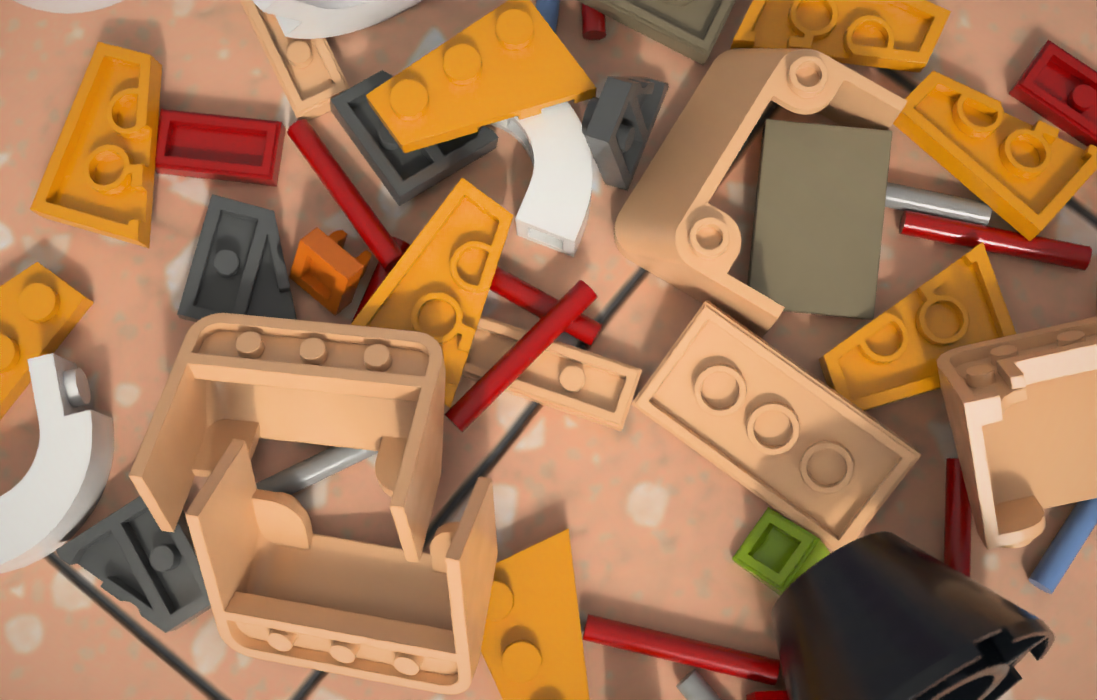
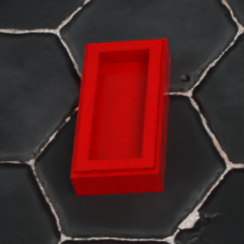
(219, 147)

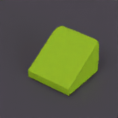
(779, 551)

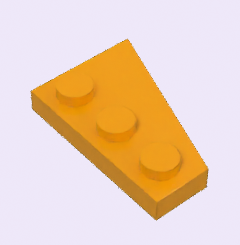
(849, 31)
(484, 74)
(107, 149)
(1001, 159)
(445, 277)
(34, 321)
(900, 348)
(535, 626)

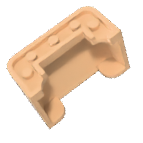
(1024, 426)

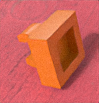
(328, 269)

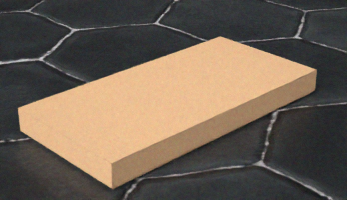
(775, 428)

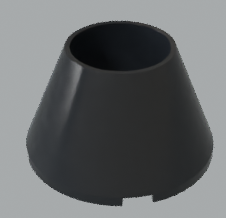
(899, 627)

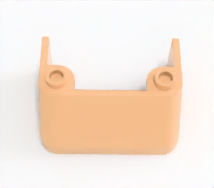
(668, 215)
(302, 386)
(338, 599)

